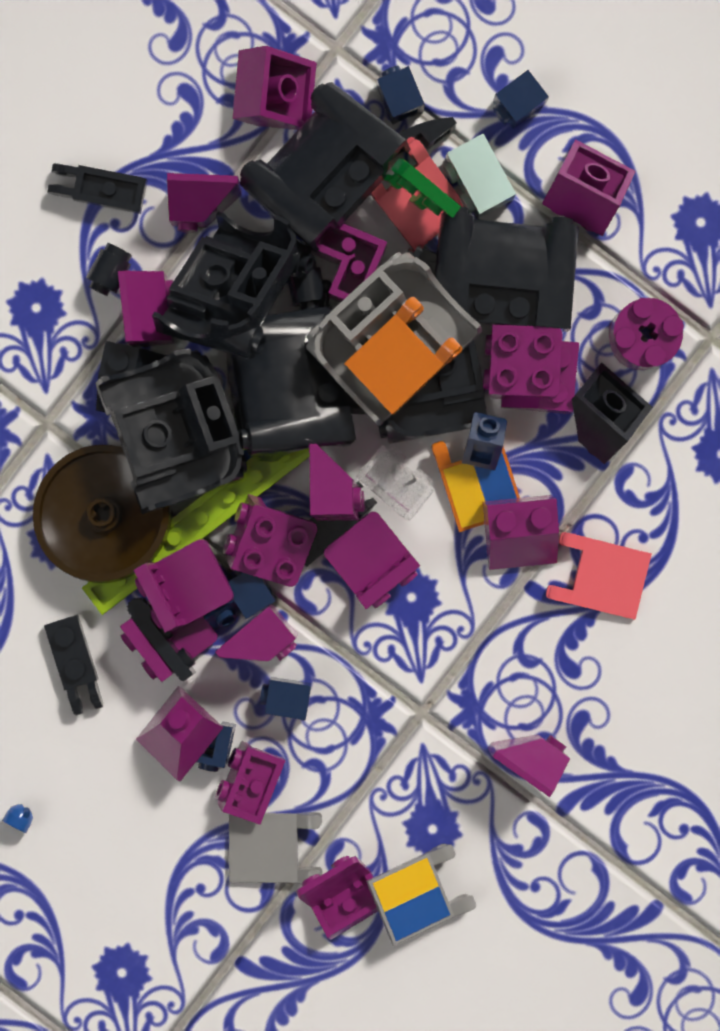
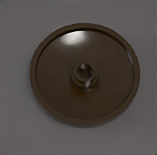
(92, 519)

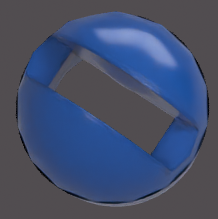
(19, 817)

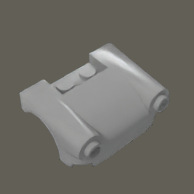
(372, 307)

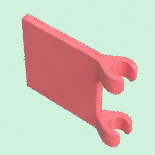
(414, 224)
(606, 578)

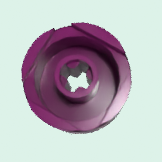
(664, 327)

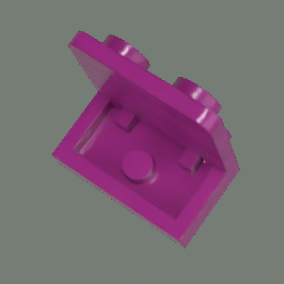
(523, 361)
(269, 542)
(371, 560)
(183, 586)
(193, 637)
(340, 895)

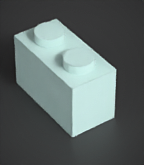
(479, 176)

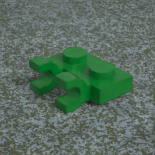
(430, 196)

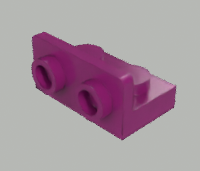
(249, 782)

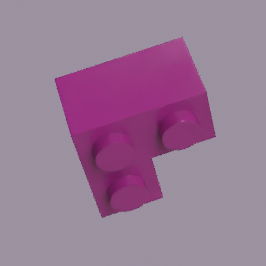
(356, 254)

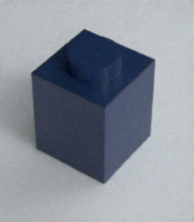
(399, 93)
(519, 100)
(250, 593)
(286, 698)

